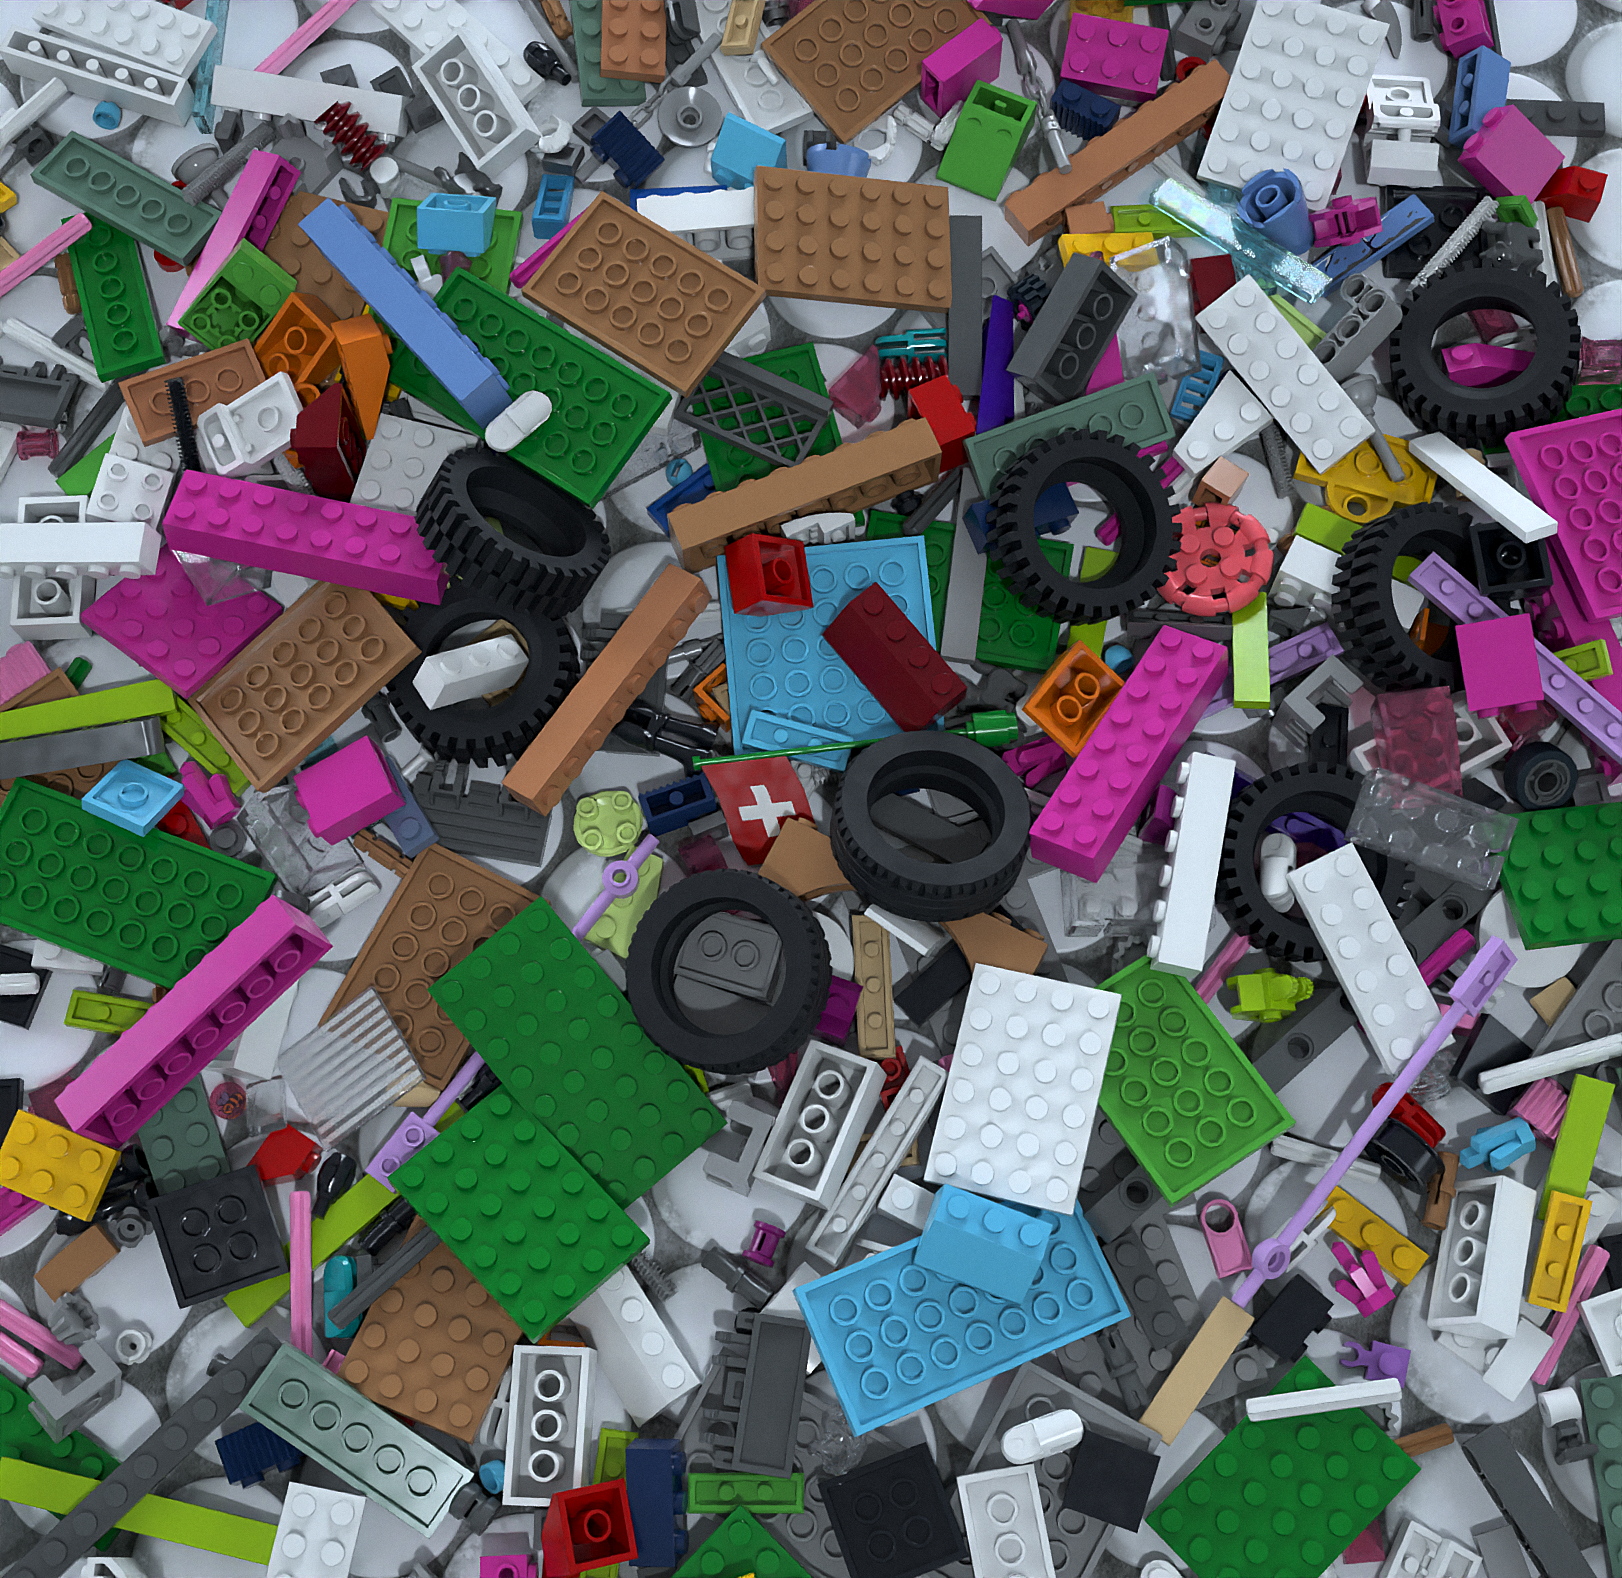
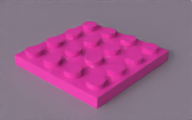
(172, 630)

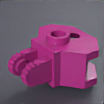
(1346, 221)

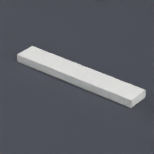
(1483, 487)
(879, 1162)

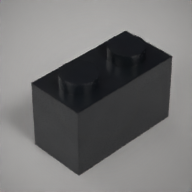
(1290, 1320)

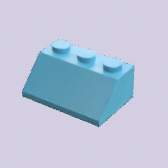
(982, 1244)

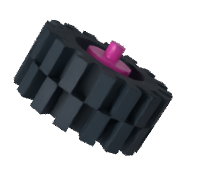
(1027, 299)

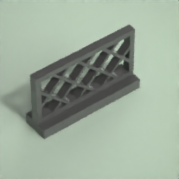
(771, 391)

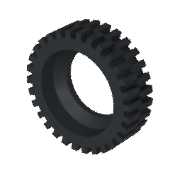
(1498, 409)
(503, 489)
(1136, 499)
(1368, 599)
(502, 727)
(1282, 792)

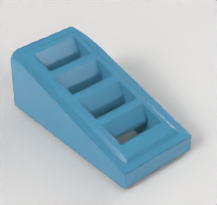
(543, 222)
(1211, 368)

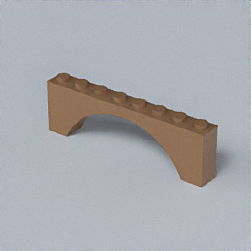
(806, 867)

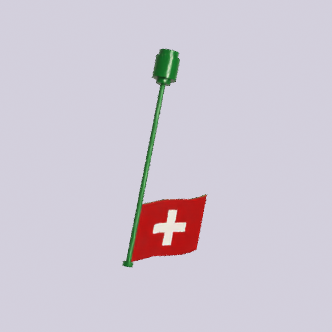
(763, 789)

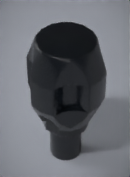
(545, 62)
(484, 1084)
(332, 1182)

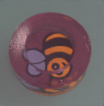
(228, 1101)

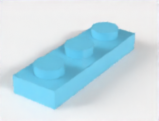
(773, 733)

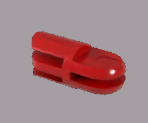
(1412, 1115)

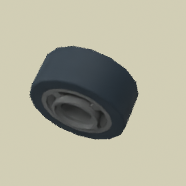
(1540, 776)

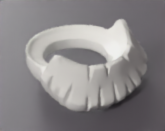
(887, 125)
(556, 141)

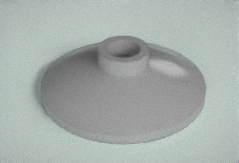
(689, 104)

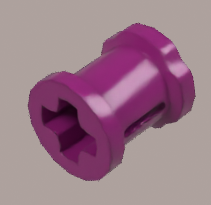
(763, 1244)

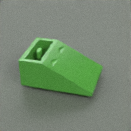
(987, 140)
(238, 298)

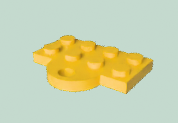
(1364, 480)

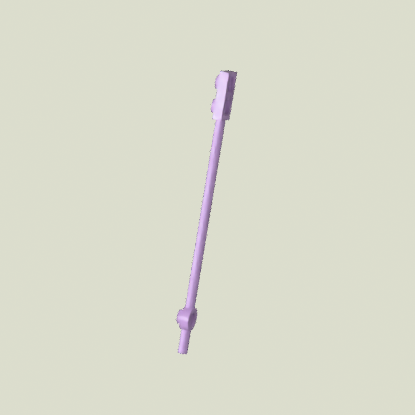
(1470, 994)
(418, 1132)

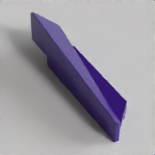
(997, 387)
(1299, 826)

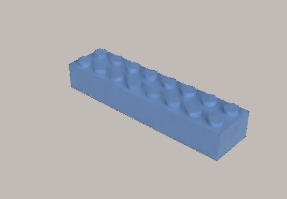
(408, 311)

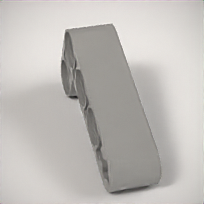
(1361, 329)

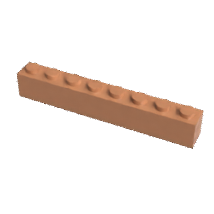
(1119, 153)
(607, 690)

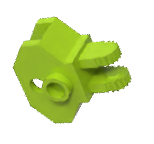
(1267, 995)

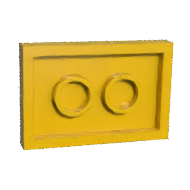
(56, 1165)

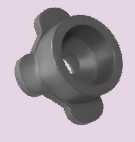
(775, 12)
(126, 1236)

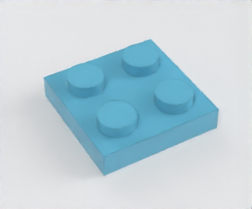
(133, 797)

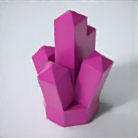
(1036, 760)
(208, 798)
(1370, 1286)

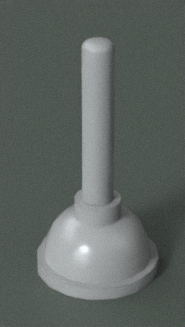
(195, 162)
(1364, 395)

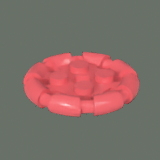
(1230, 549)

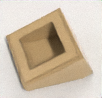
(1553, 999)

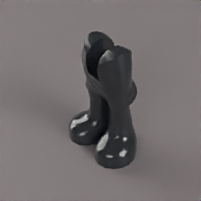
(654, 723)
(132, 1168)

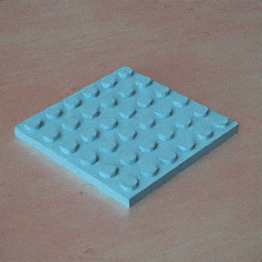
(787, 666)

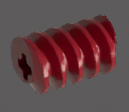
(351, 134)
(905, 378)

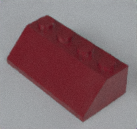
(330, 444)
(894, 661)

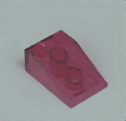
(1419, 737)

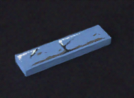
(1398, 227)

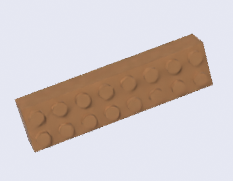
(837, 482)

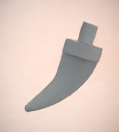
(1384, 11)

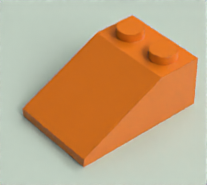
(299, 341)
(365, 365)
(1073, 697)

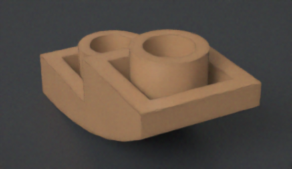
(77, 1262)

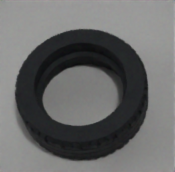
(941, 764)
(655, 953)

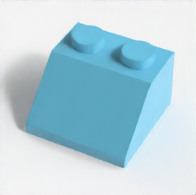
(741, 149)
(455, 223)

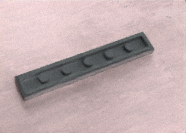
(966, 306)

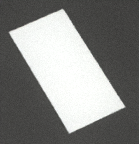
(1518, 1360)

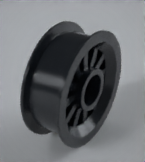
(1404, 1156)

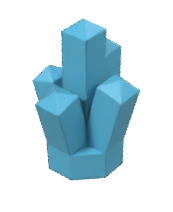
(1499, 1145)

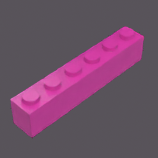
(248, 214)

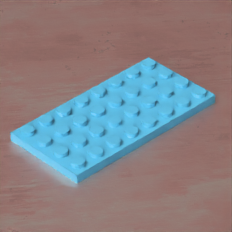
(913, 1337)

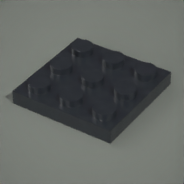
(1450, 208)
(218, 1236)
(893, 1517)

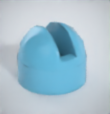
(102, 113)
(684, 472)
(1119, 659)
(493, 1475)

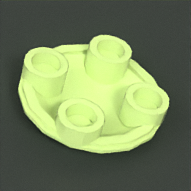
(607, 823)

